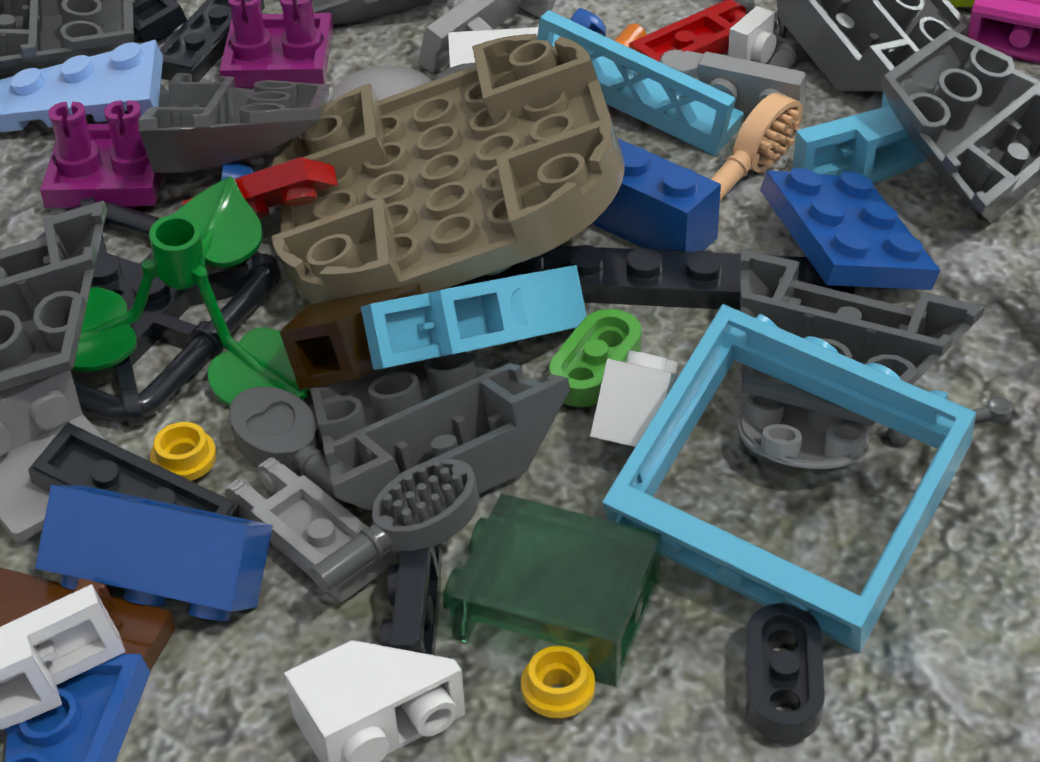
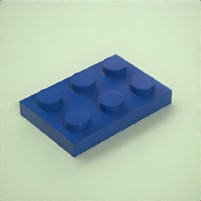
(848, 230)

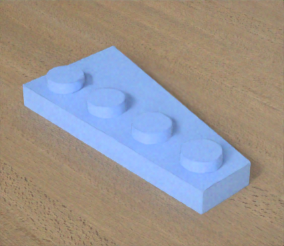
(95, 81)

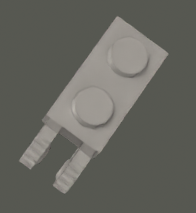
(739, 77)
(304, 522)

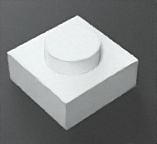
(753, 36)

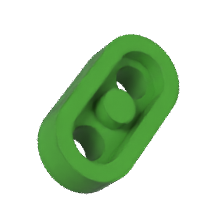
(584, 354)

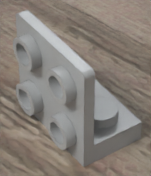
(28, 423)

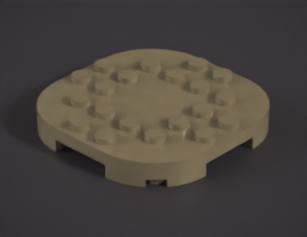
(453, 173)

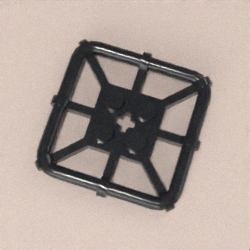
(160, 320)

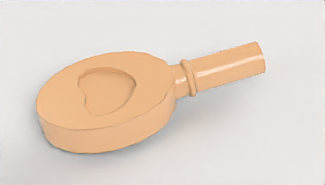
(761, 139)

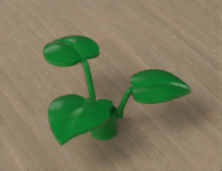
(210, 229)

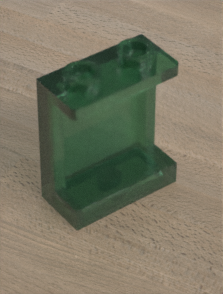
(557, 580)

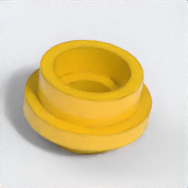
(184, 450)
(553, 667)

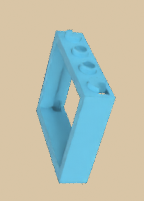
(822, 371)

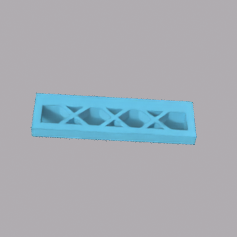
(652, 89)

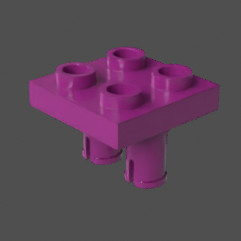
(276, 45)
(98, 159)

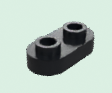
(784, 676)

